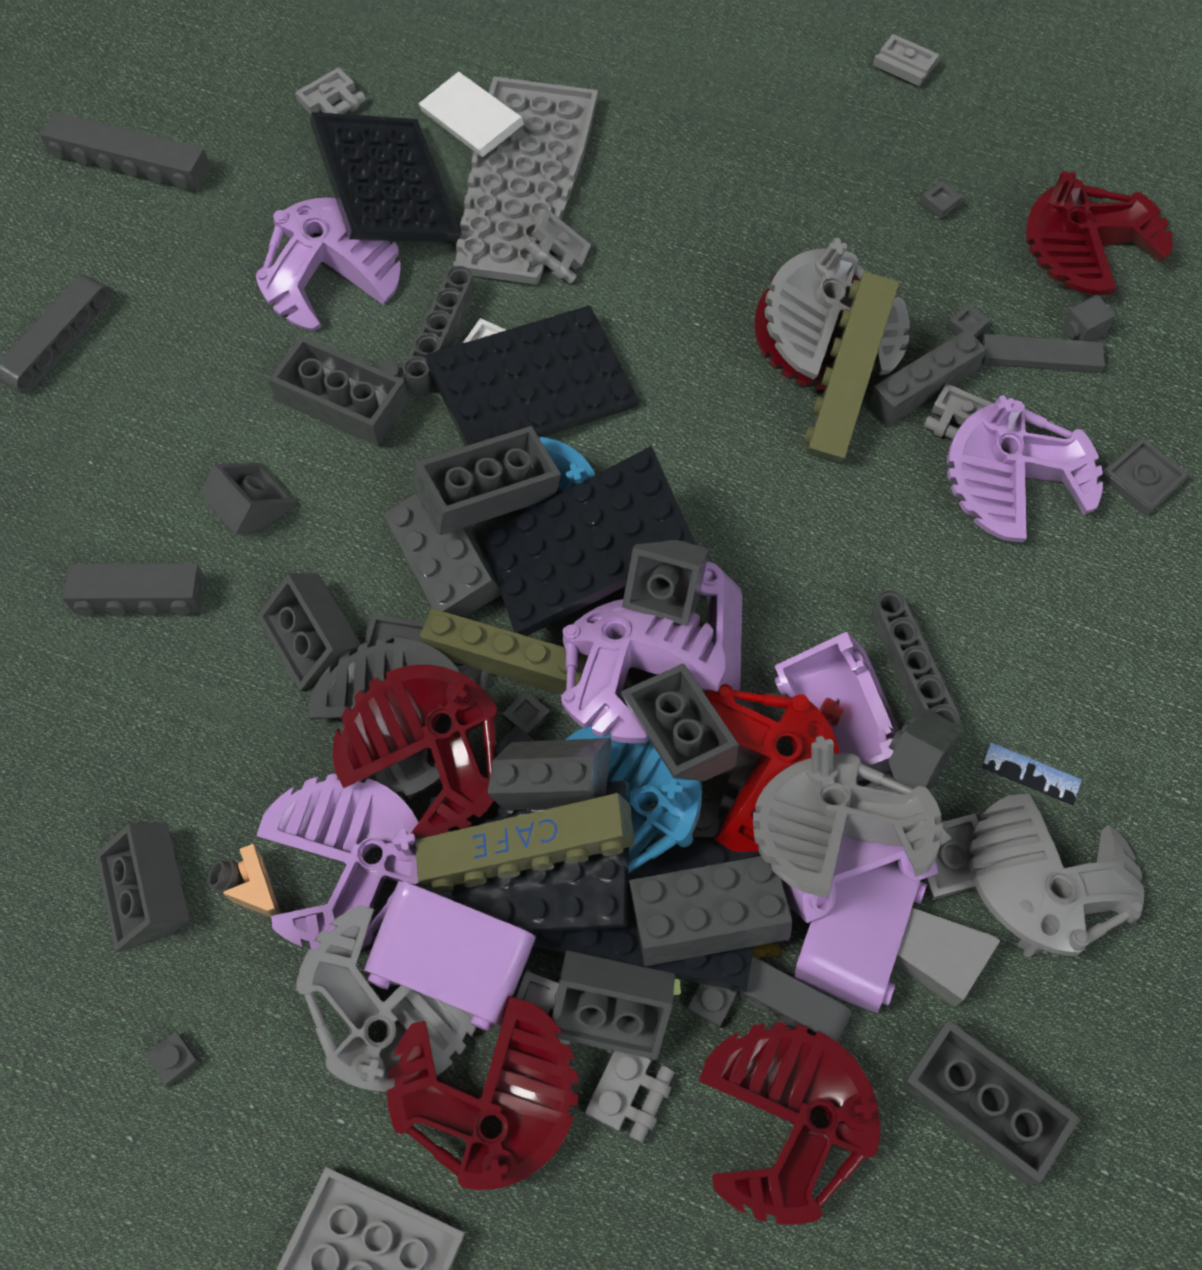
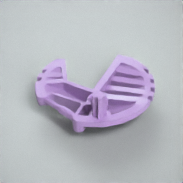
(363, 262)
(995, 480)
(626, 639)
(343, 828)

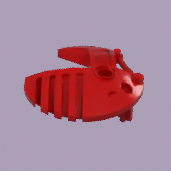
(758, 737)

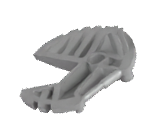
(810, 300)
(820, 801)
(1023, 872)
(334, 975)

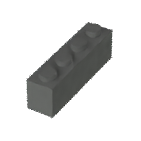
(926, 378)
(134, 588)

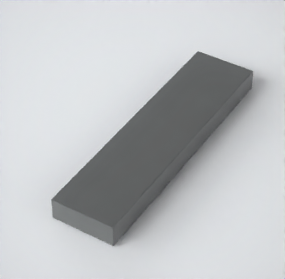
(1043, 353)

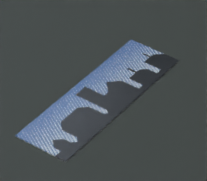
(1031, 774)

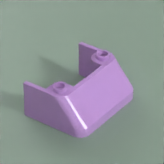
(725, 618)

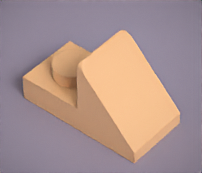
(257, 891)

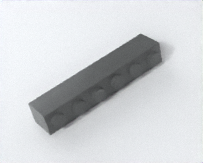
(125, 151)

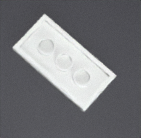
(471, 114)

